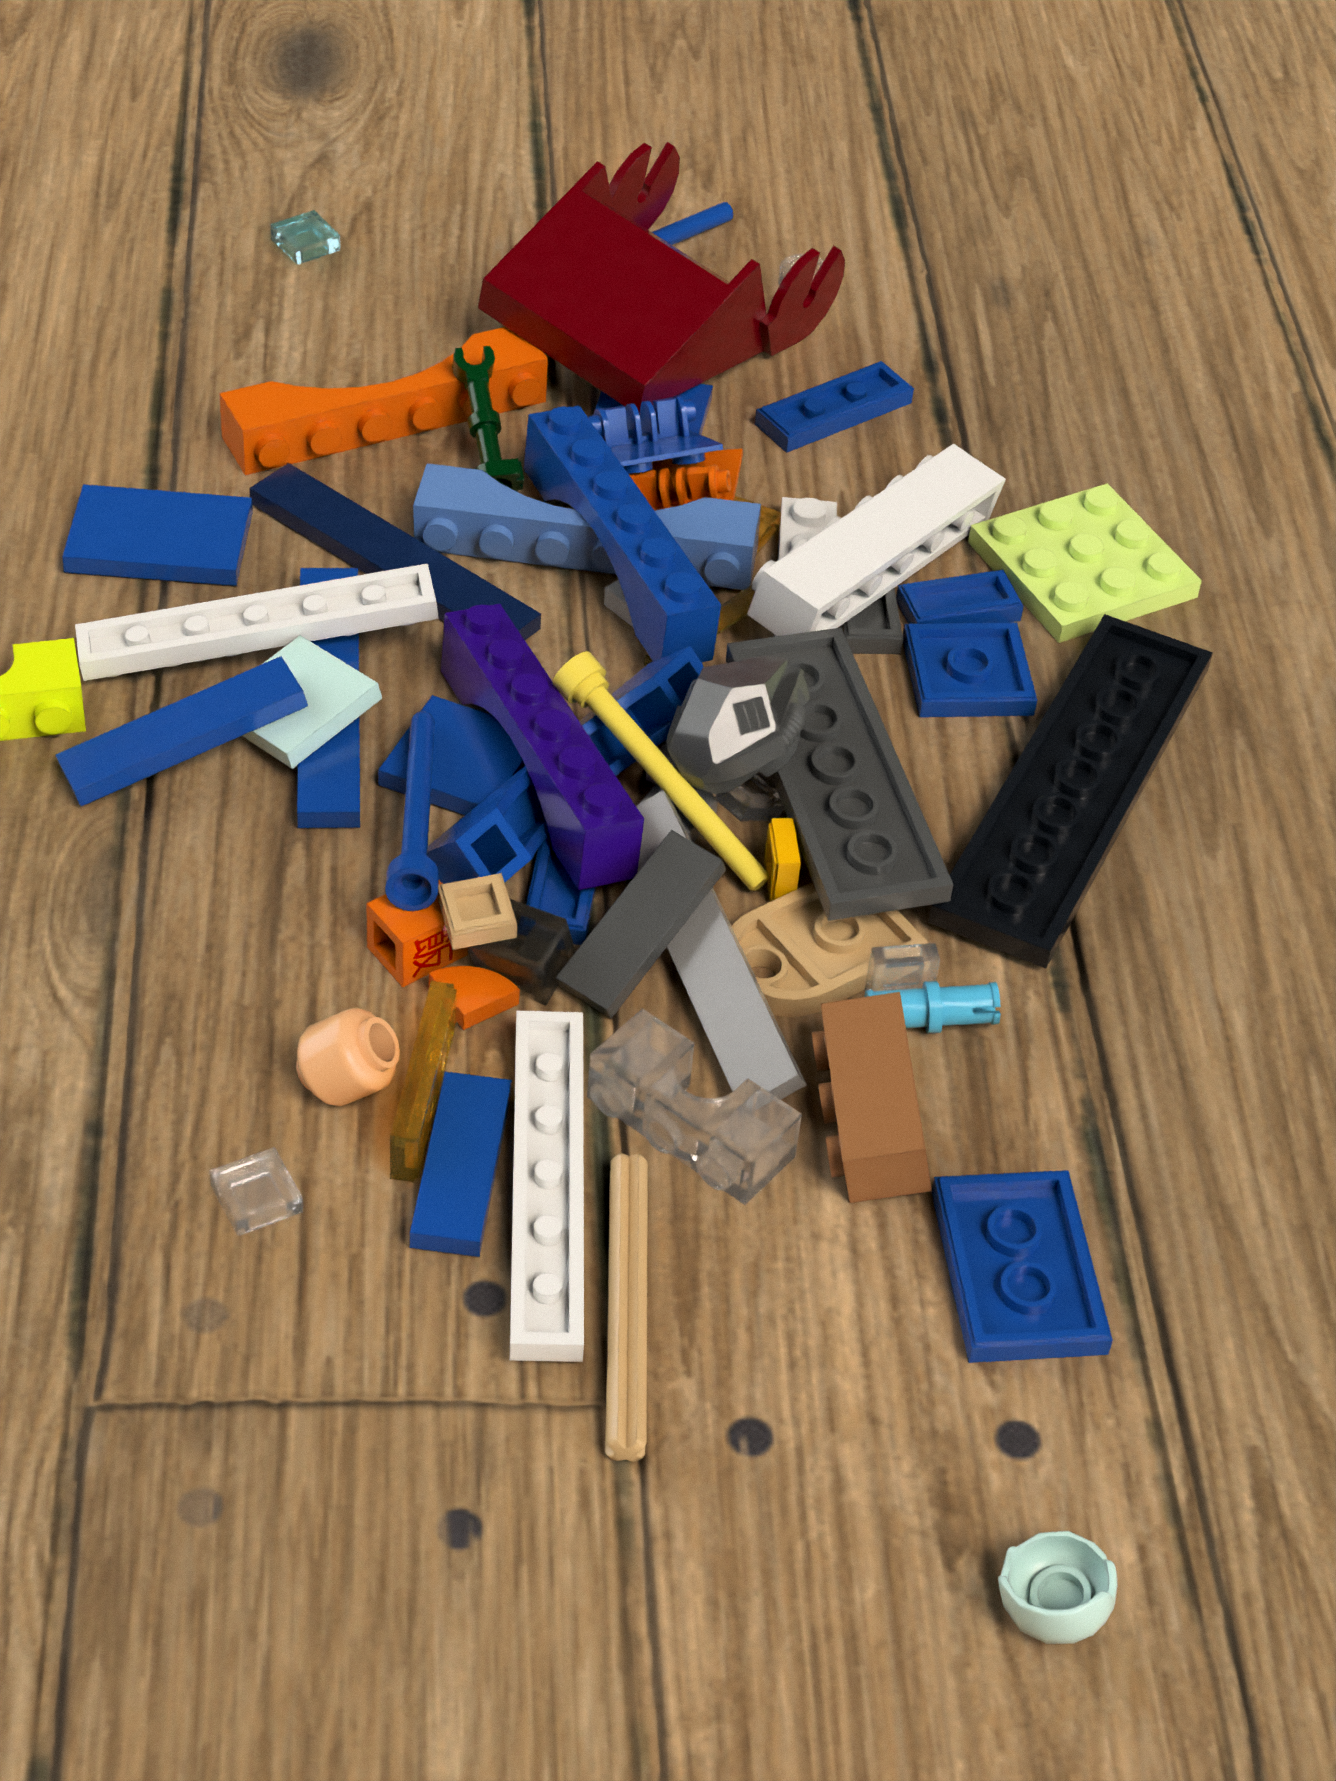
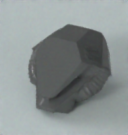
(738, 723)

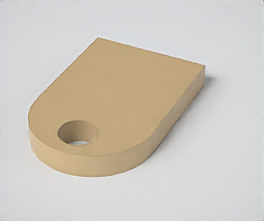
(814, 956)

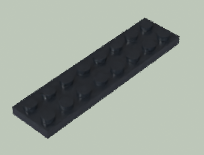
(1071, 791)

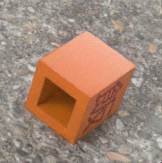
(409, 941)

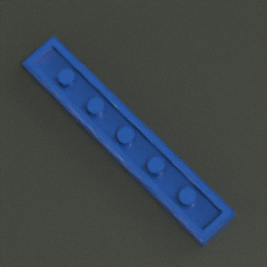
(331, 775)

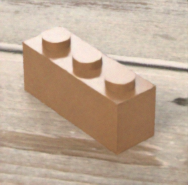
(871, 1098)

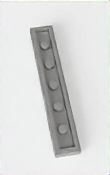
(722, 980)

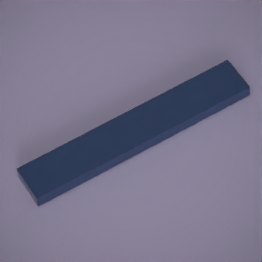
(376, 544)

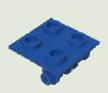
(662, 435)

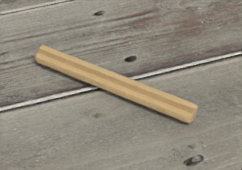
(627, 1309)

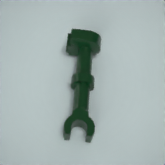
(485, 422)

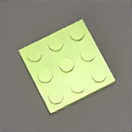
(1084, 561)

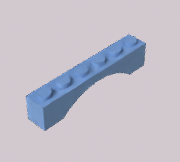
(479, 517)

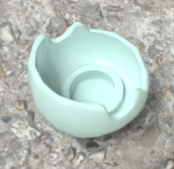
(1058, 1587)

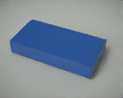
(961, 599)
(557, 894)

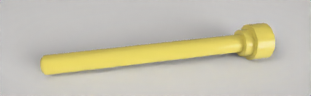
(584, 682)

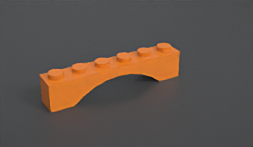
(293, 424)

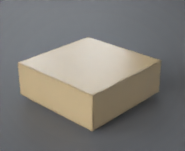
(477, 911)

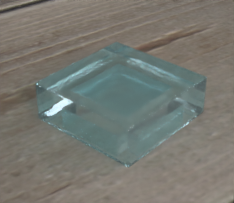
(305, 237)

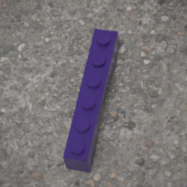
(584, 804)

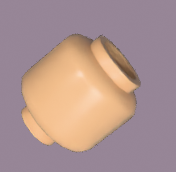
(347, 1056)

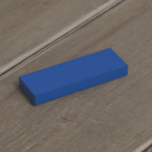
(833, 406)
(461, 1164)

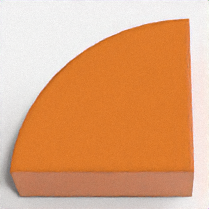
(479, 992)

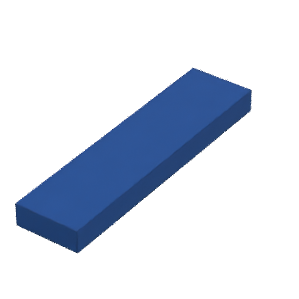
(181, 730)

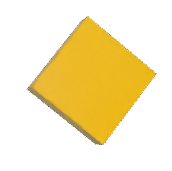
(781, 857)

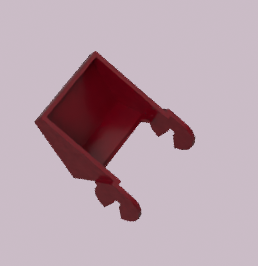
(632, 306)

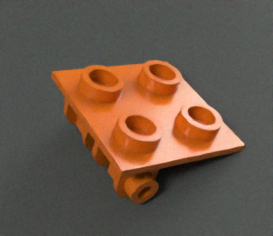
(679, 484)

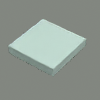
(334, 699)

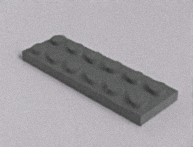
(848, 788)

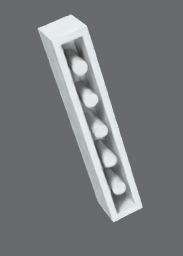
(875, 545)

